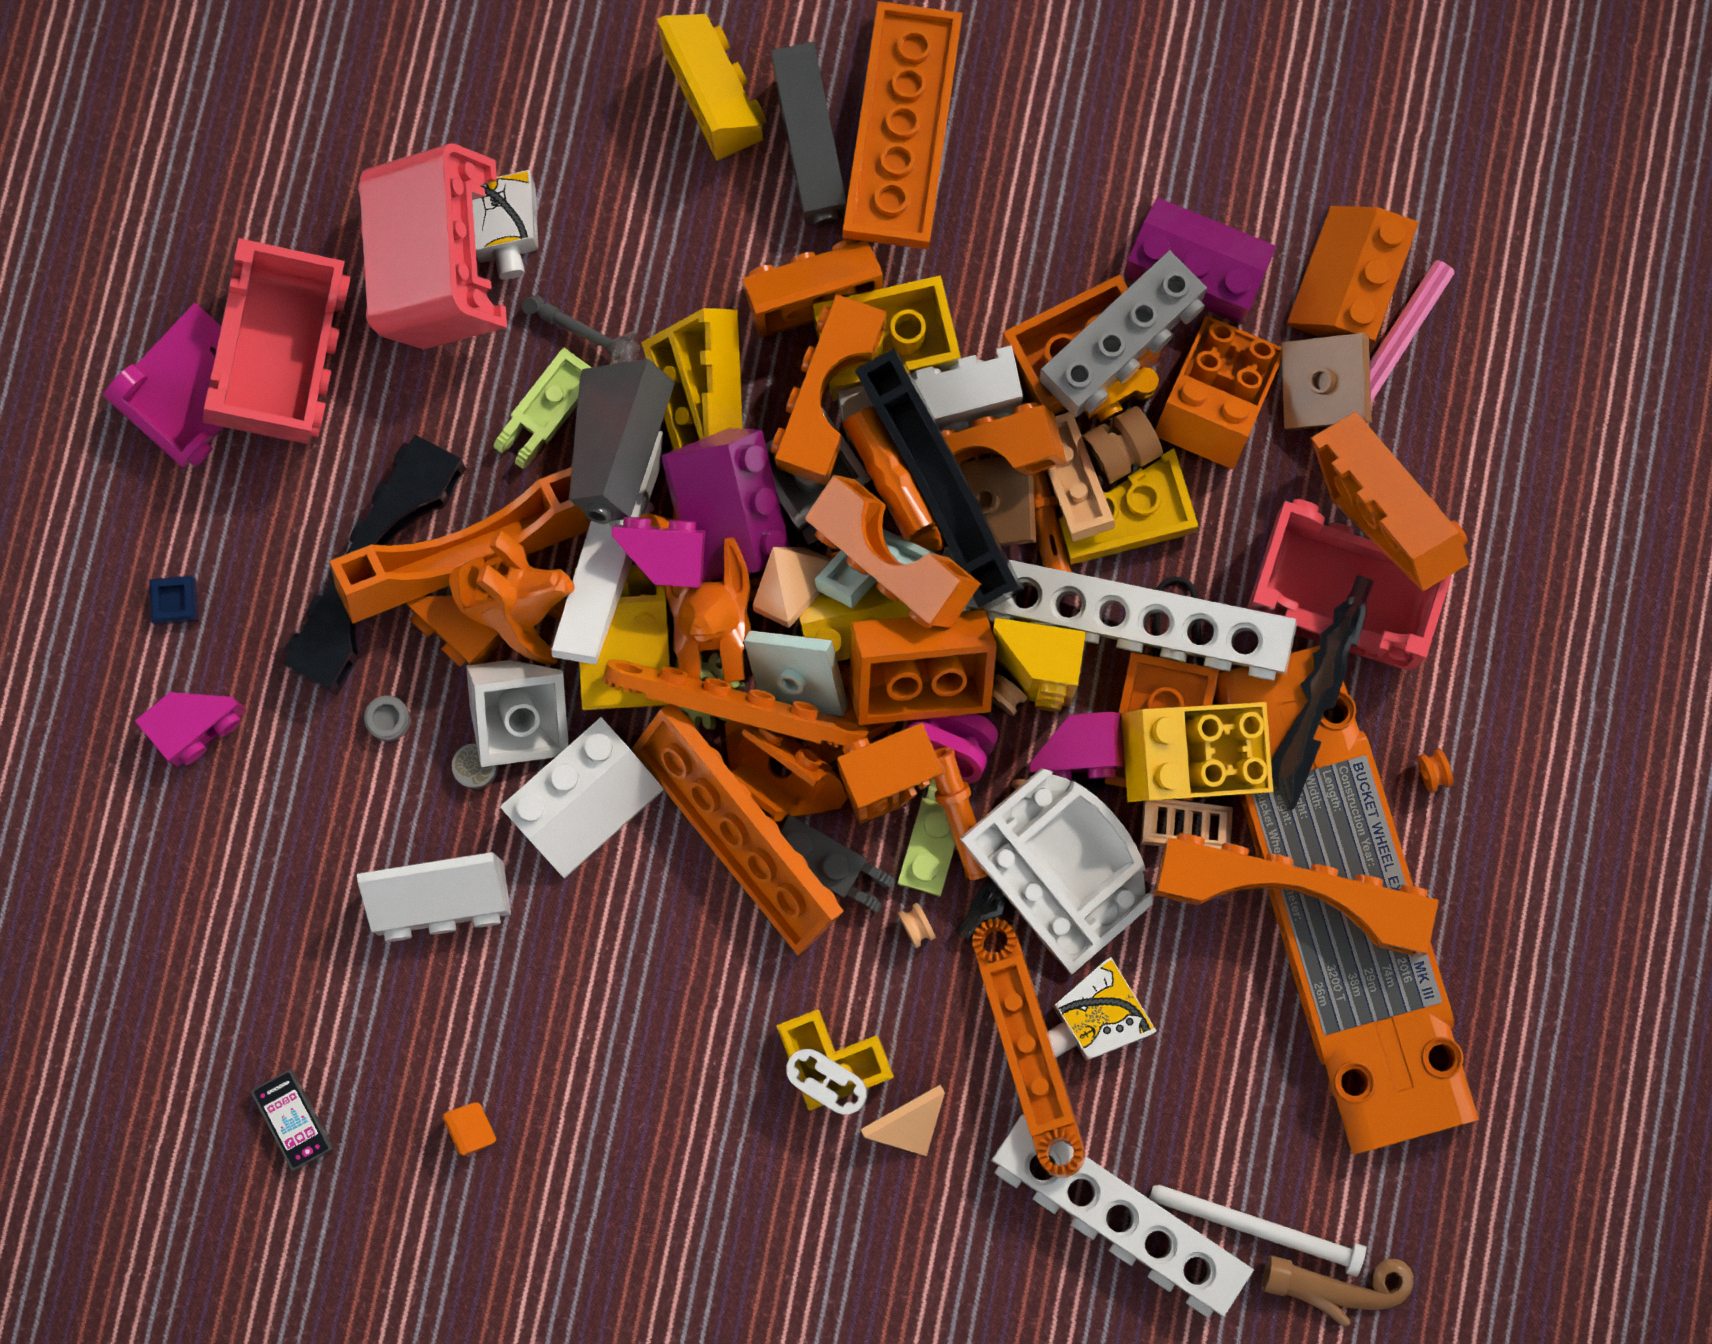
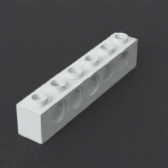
(1225, 1272)

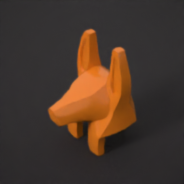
(511, 595)
(713, 618)

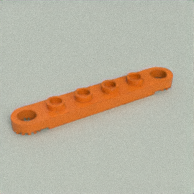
(718, 699)
(1028, 1048)

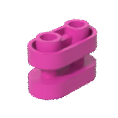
(969, 736)

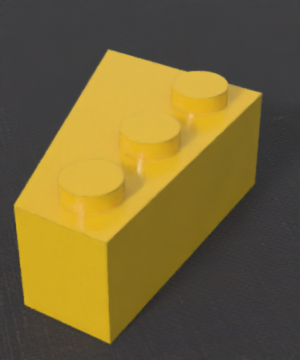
(705, 365)

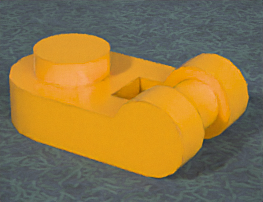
(1139, 386)

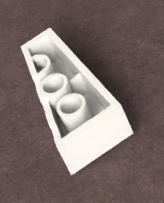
(956, 396)

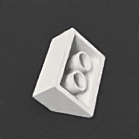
(582, 797)
(435, 896)

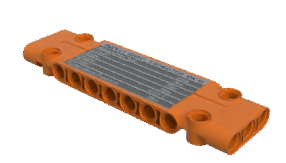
(1361, 1002)

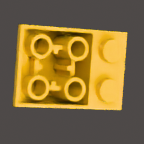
(636, 636)
(1196, 751)

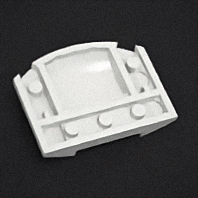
(1062, 865)

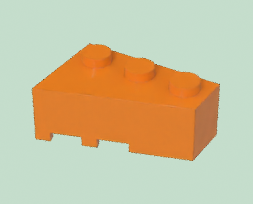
(884, 773)

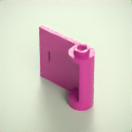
(170, 388)

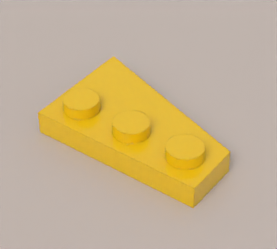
(1145, 511)

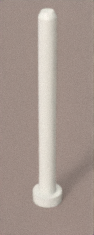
(1262, 1228)

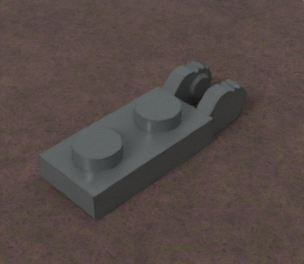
(834, 863)

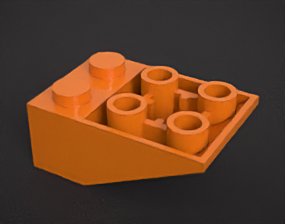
(1219, 392)

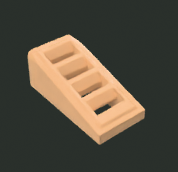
(1150, 816)

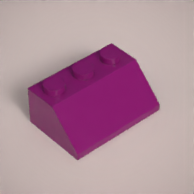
(1218, 255)
(729, 493)

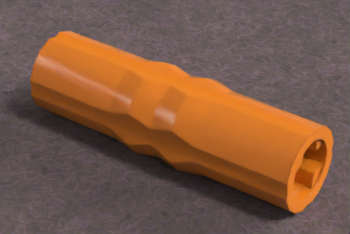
(889, 473)

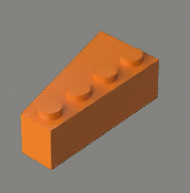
(1388, 503)

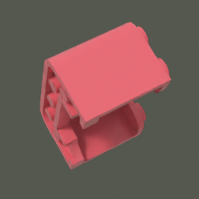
(424, 247)
(276, 342)
(1312, 571)

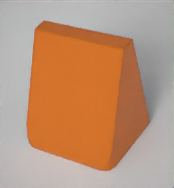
(469, 1129)

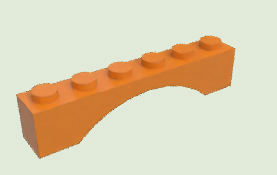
(392, 575)
(1387, 916)

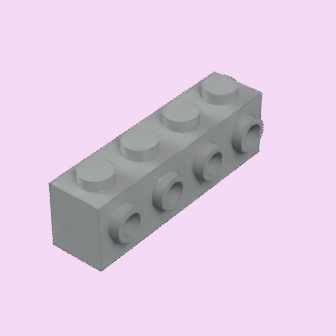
(1123, 334)

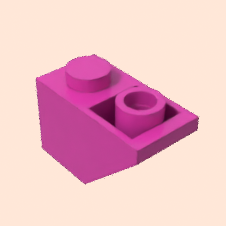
(664, 554)
(186, 722)
(1084, 744)

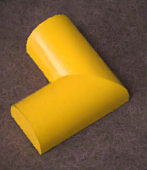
(863, 1058)

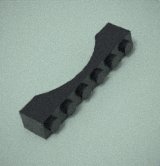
(939, 478)
(419, 484)

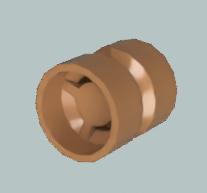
(1121, 445)

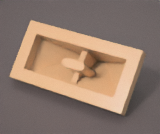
(789, 583)
(909, 1125)

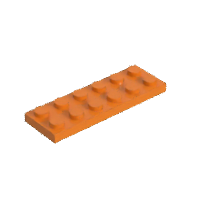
(902, 125)
(736, 828)

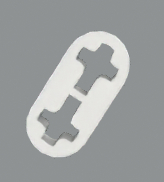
(820, 1090)

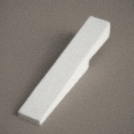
(600, 580)

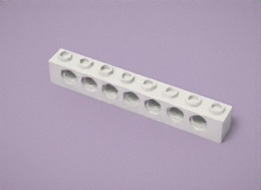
(1273, 631)

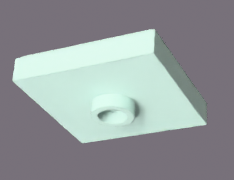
(797, 670)

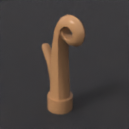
(1327, 1293)

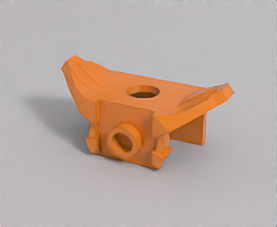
(806, 791)

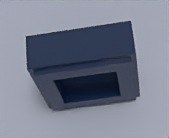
(173, 600)

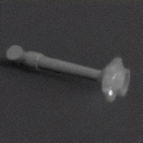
(619, 350)

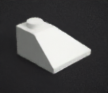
(517, 711)

